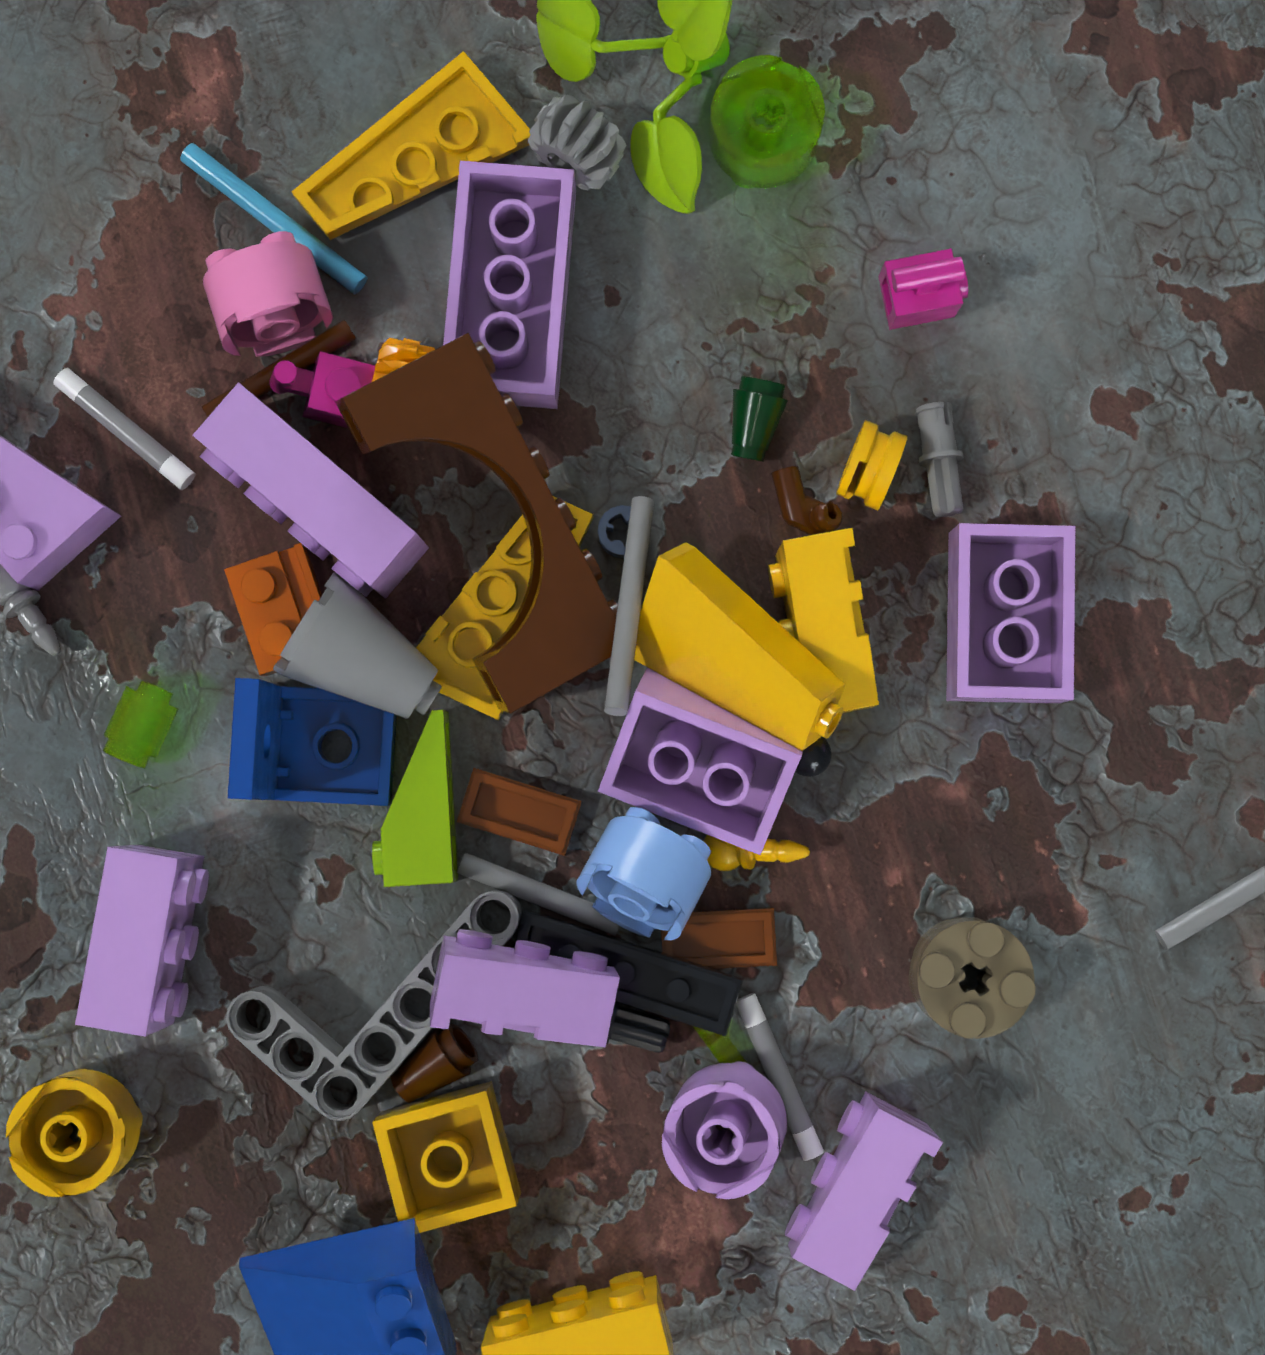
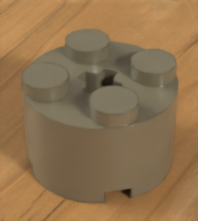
(1004, 981)

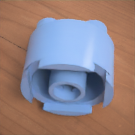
(646, 874)

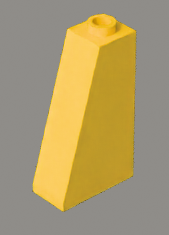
(732, 652)

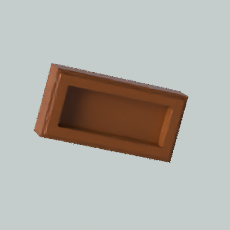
(519, 811)
(726, 938)

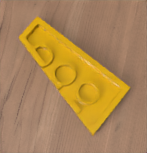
(414, 149)
(484, 614)

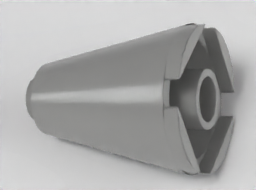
(358, 654)

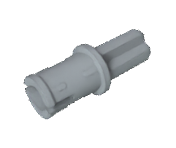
(940, 457)

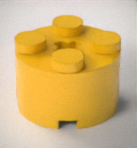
(41, 1132)

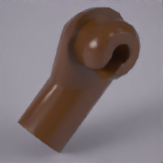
(802, 510)

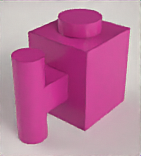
(923, 288)
(328, 382)

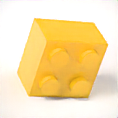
(447, 1158)

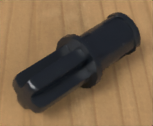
(638, 1029)

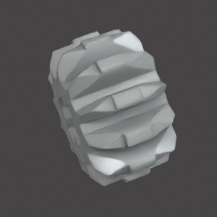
(579, 139)

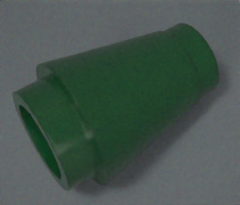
(756, 415)

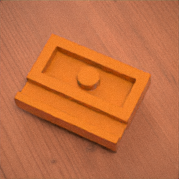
(272, 599)

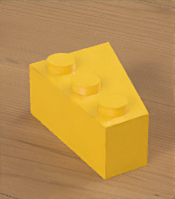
(825, 611)

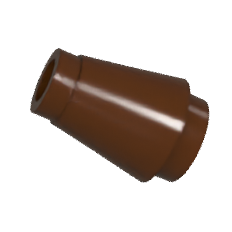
(435, 1063)

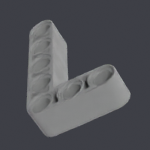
(355, 1059)

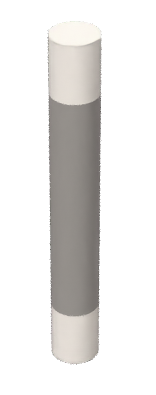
(124, 428)
(779, 1076)

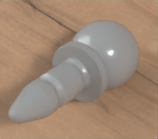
(20, 602)

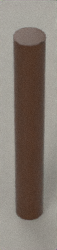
(301, 357)

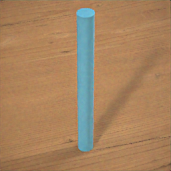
(271, 216)

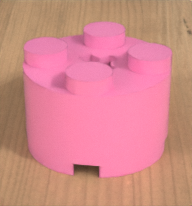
(266, 295)

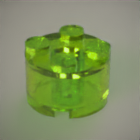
(783, 97)

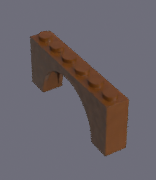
(455, 403)

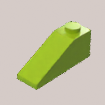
(420, 824)

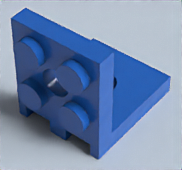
(280, 746)

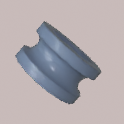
(615, 547)

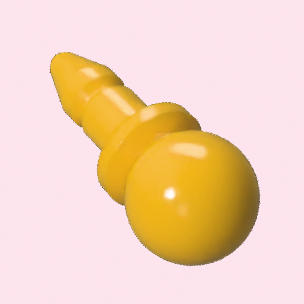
(729, 857)

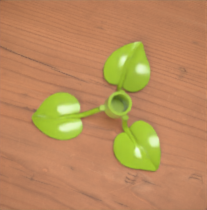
(664, 149)

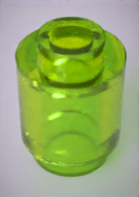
(140, 724)

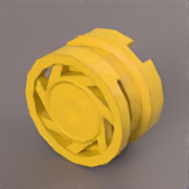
(879, 459)

